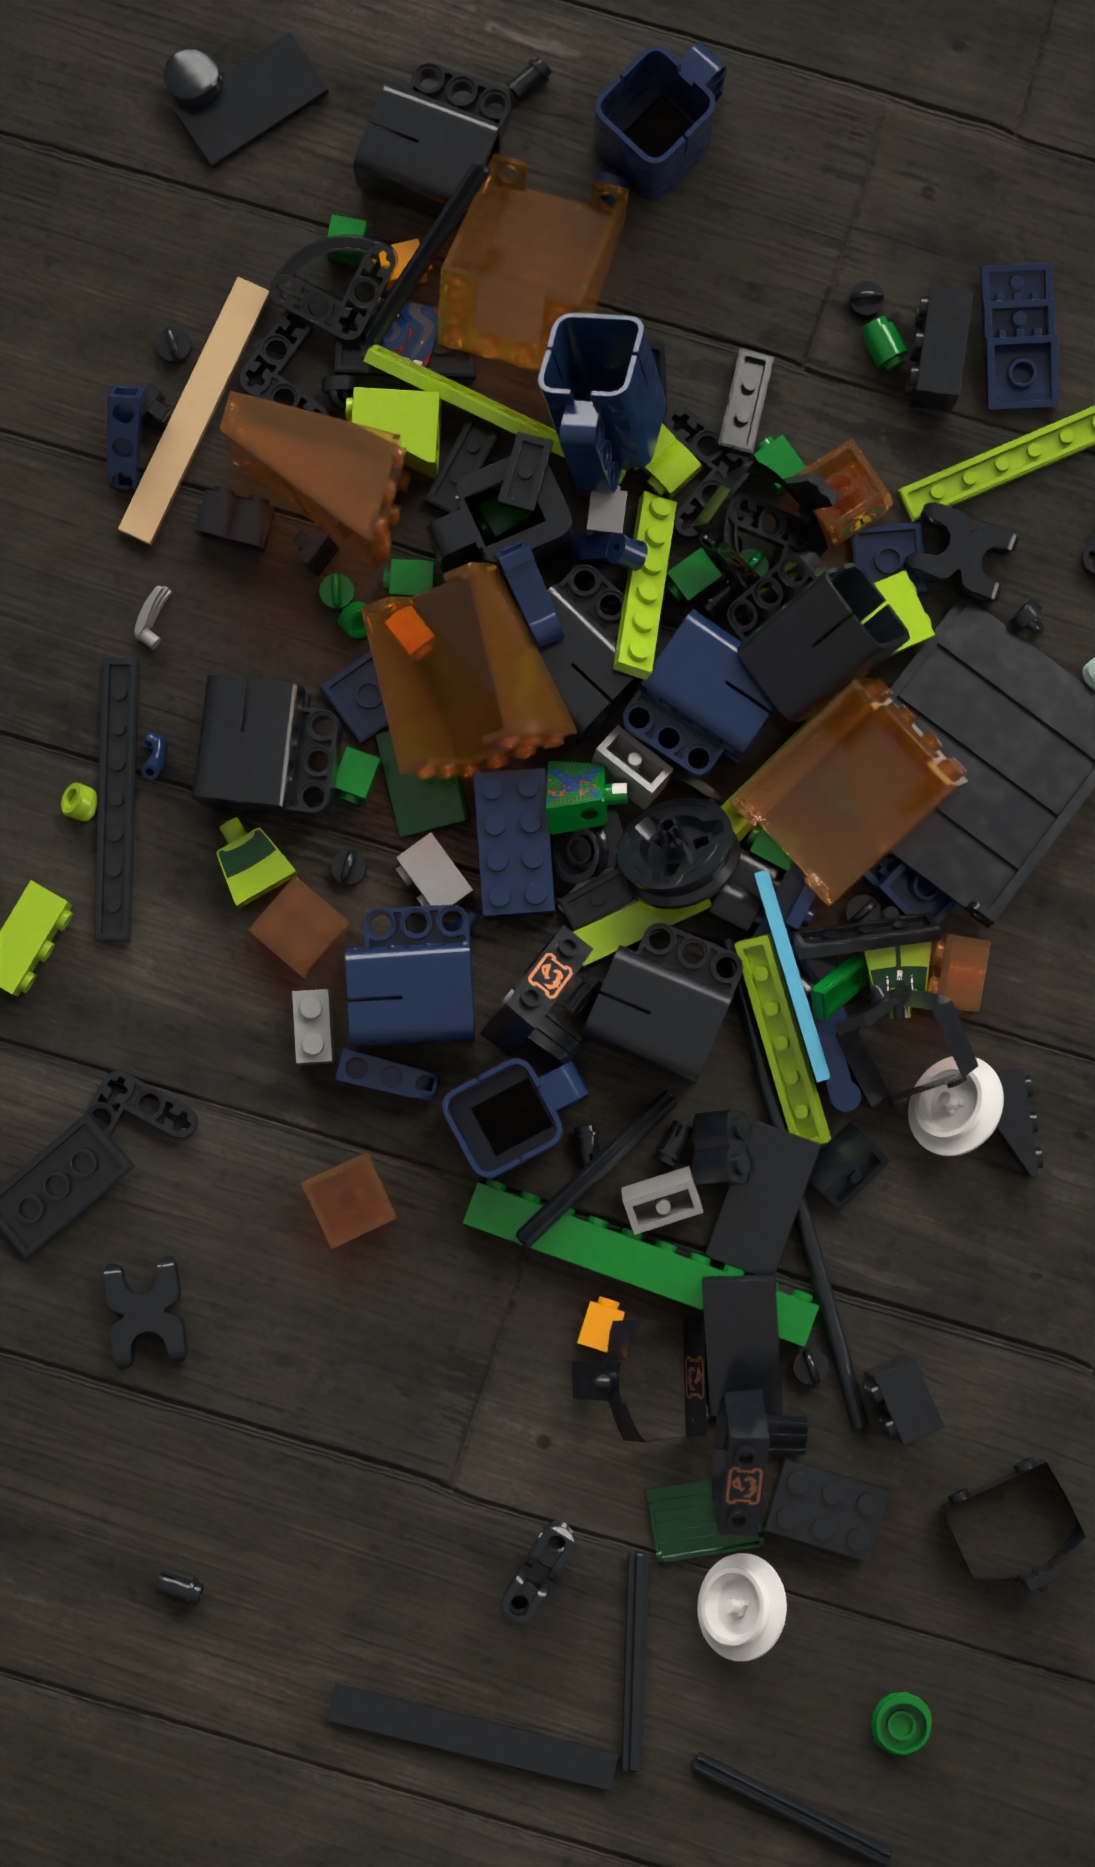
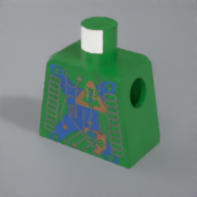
(580, 796)

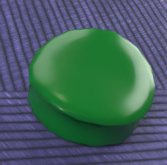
(901, 1723)

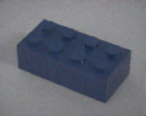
(514, 844)

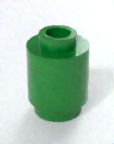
(884, 344)

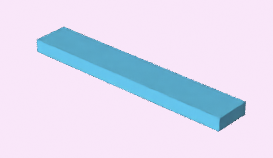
(792, 975)

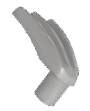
(148, 616)

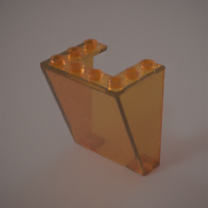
(524, 265)
(324, 468)
(462, 677)
(850, 787)

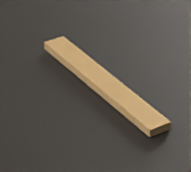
(194, 411)

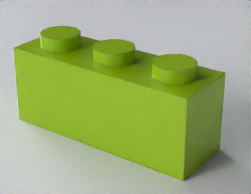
(28, 936)

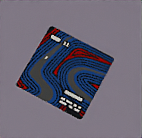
(411, 332)

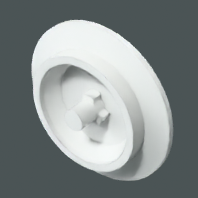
(956, 1117)
(742, 1607)

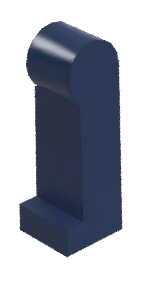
(124, 436)
(606, 552)
(530, 592)
(386, 1076)
(840, 1090)

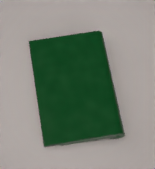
(421, 803)
(687, 1524)

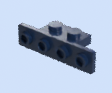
(794, 903)

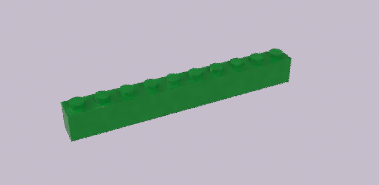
(623, 1255)

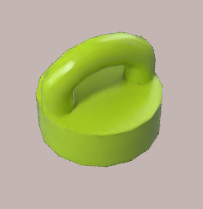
(79, 802)

